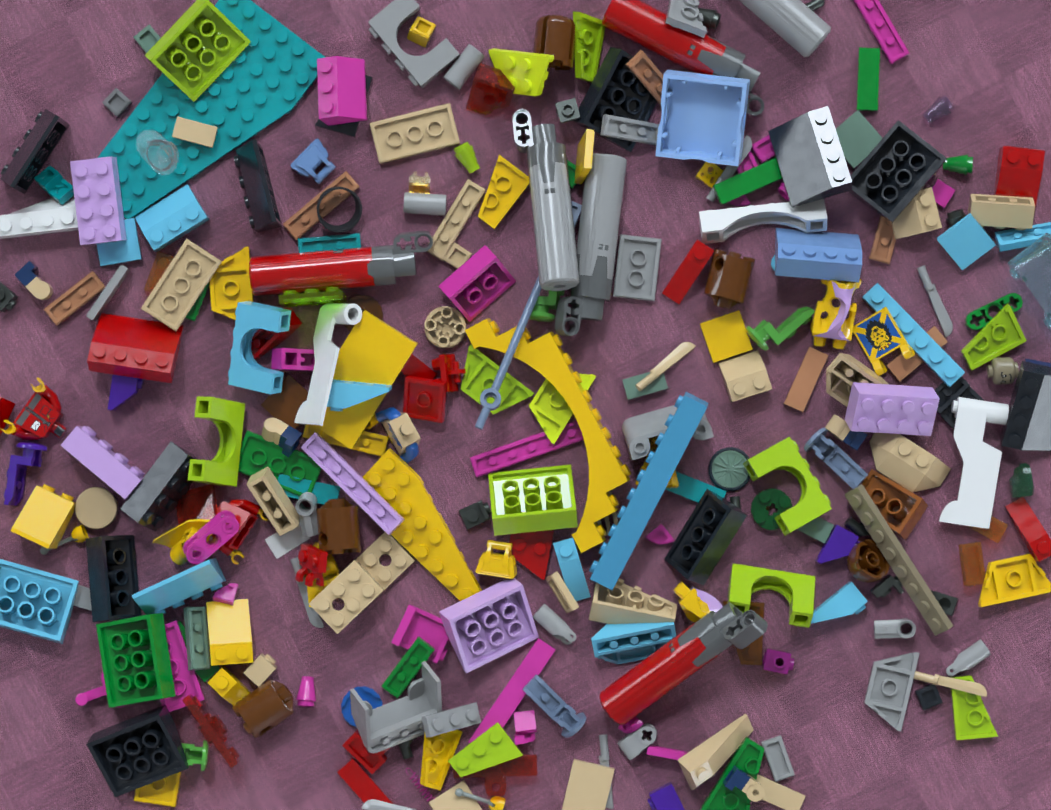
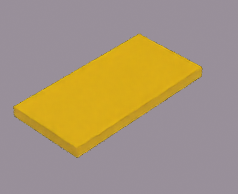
(369, 355)

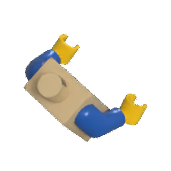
(399, 431)

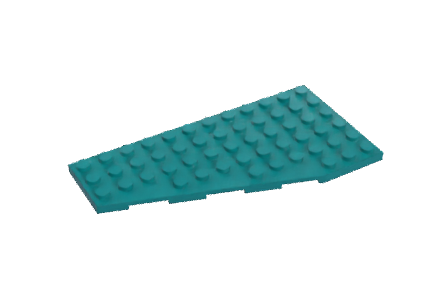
(241, 102)

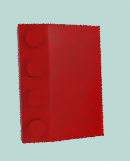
(134, 348)

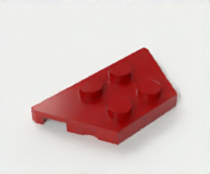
(532, 550)

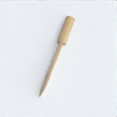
(678, 353)
(962, 685)

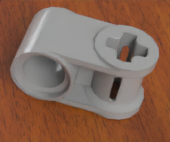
(635, 743)

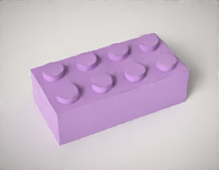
(98, 200)
(891, 409)
(102, 461)

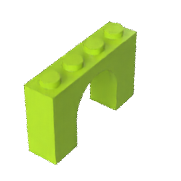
(229, 420)
(786, 457)
(795, 587)

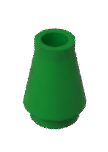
(959, 164)

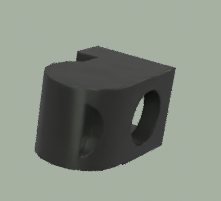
(947, 602)

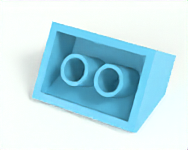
(171, 218)

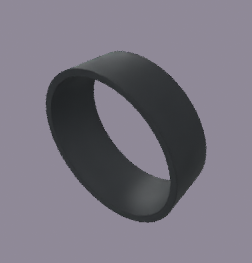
(352, 222)

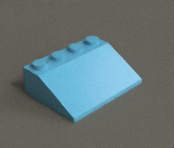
(180, 587)
(35, 601)

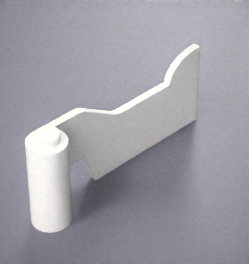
(326, 355)
(980, 462)

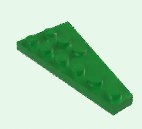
(746, 758)

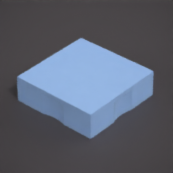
(702, 117)

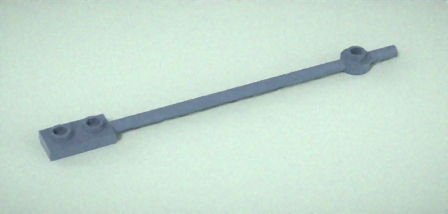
(493, 391)

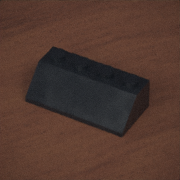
(705, 537)
(112, 577)

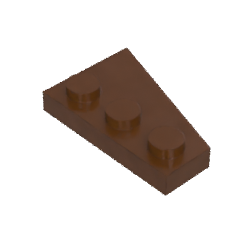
(753, 652)

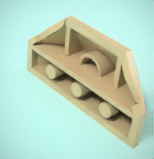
(845, 371)
(906, 462)

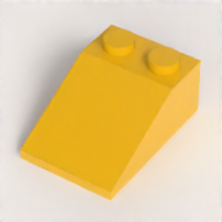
(229, 632)

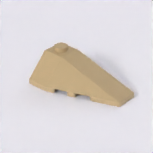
(629, 605)
(710, 755)

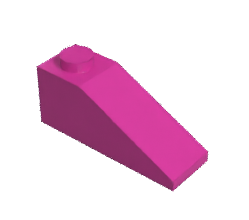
(292, 359)

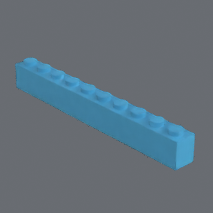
(649, 490)

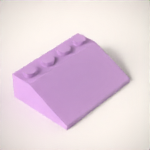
(489, 624)

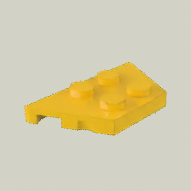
(231, 284)
(1013, 580)

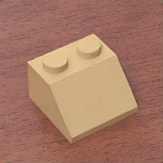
(919, 215)
(745, 376)

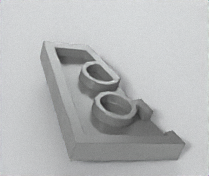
(686, 16)

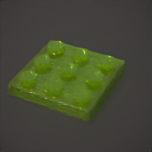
(312, 297)

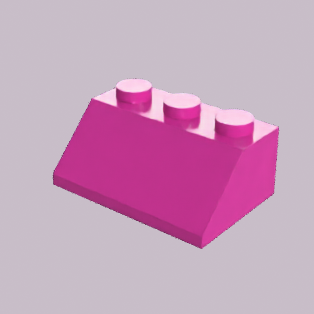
(341, 90)
(477, 283)

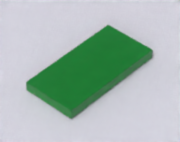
(258, 454)

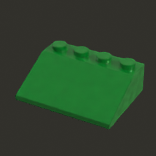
(135, 660)

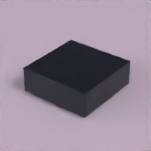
(928, 696)

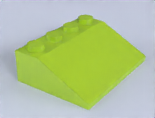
(197, 48)
(532, 500)

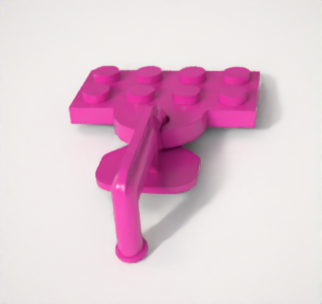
(184, 680)

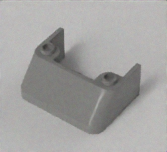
(399, 719)

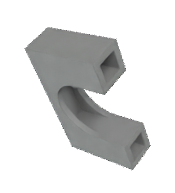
(423, 67)

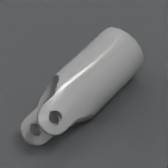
(554, 624)
(969, 658)

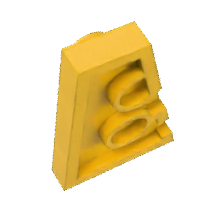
(503, 191)
(435, 758)

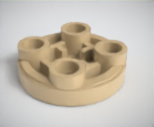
(445, 327)
(96, 507)

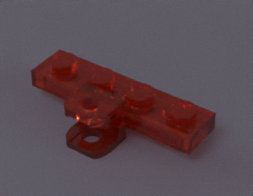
(212, 729)
(521, 766)

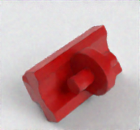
(449, 371)

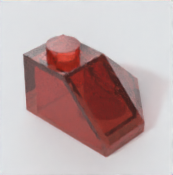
(489, 90)

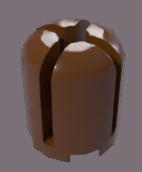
(556, 37)

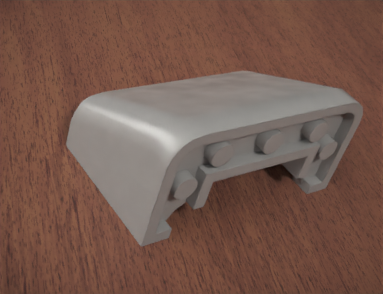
(650, 424)

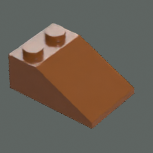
(896, 504)

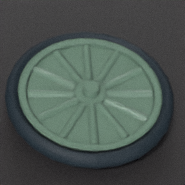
(727, 469)

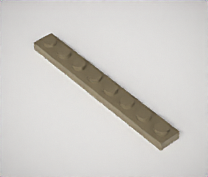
(898, 560)

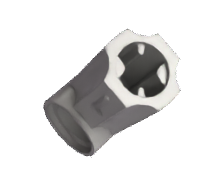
(307, 515)
(891, 628)

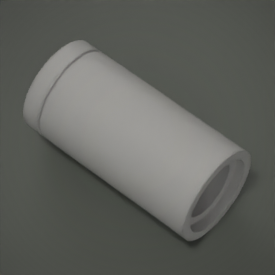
(464, 66)
(424, 203)

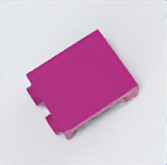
(426, 626)

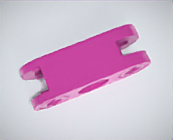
(215, 526)

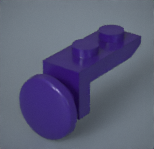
(17, 471)

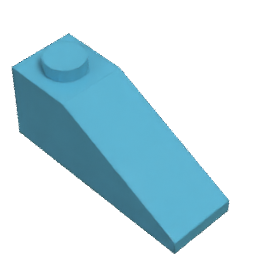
(349, 393)
(571, 568)
(840, 604)

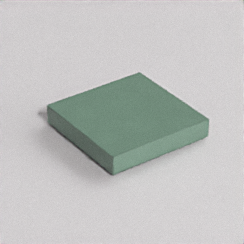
(857, 138)

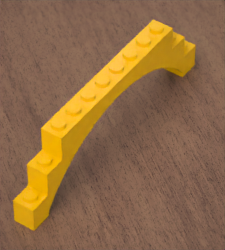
(603, 458)

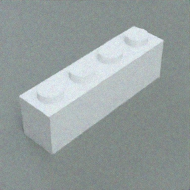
(40, 219)

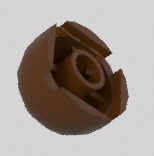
(867, 562)

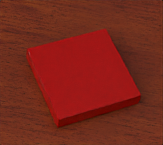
(424, 398)

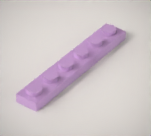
(352, 483)

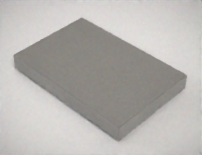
(637, 267)

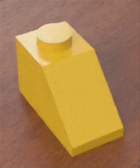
(228, 686)

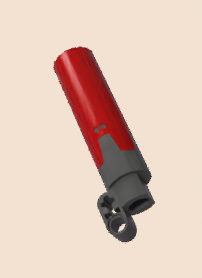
(697, 54)
(680, 660)

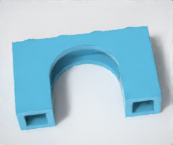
(244, 369)

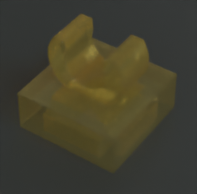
(419, 184)

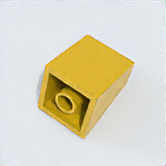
(45, 517)

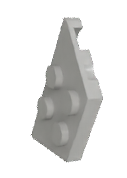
(891, 687)

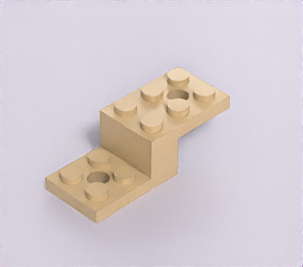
(361, 582)

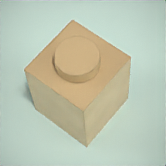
(261, 669)

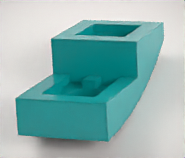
(55, 185)

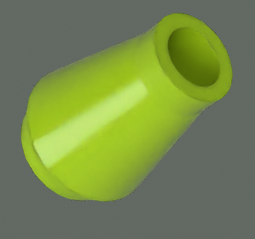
(467, 157)

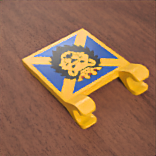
(879, 337)

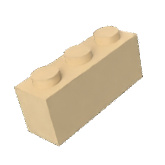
(1002, 211)
(273, 501)

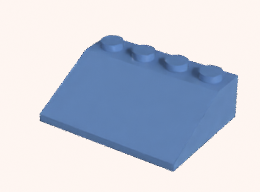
(818, 255)

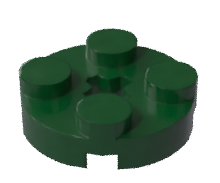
(765, 498)

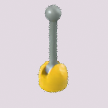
(78, 534)
(494, 803)

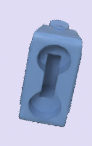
(311, 159)

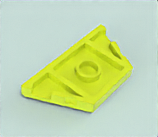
(523, 69)
(552, 409)

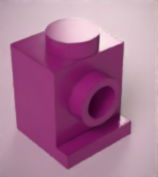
(770, 657)

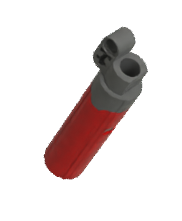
(336, 268)

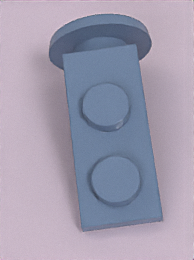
(835, 458)
(554, 706)

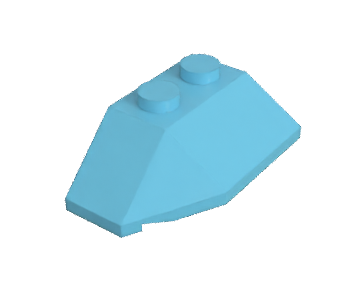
(631, 641)

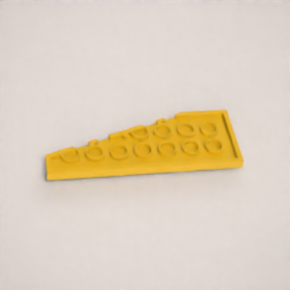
(424, 529)

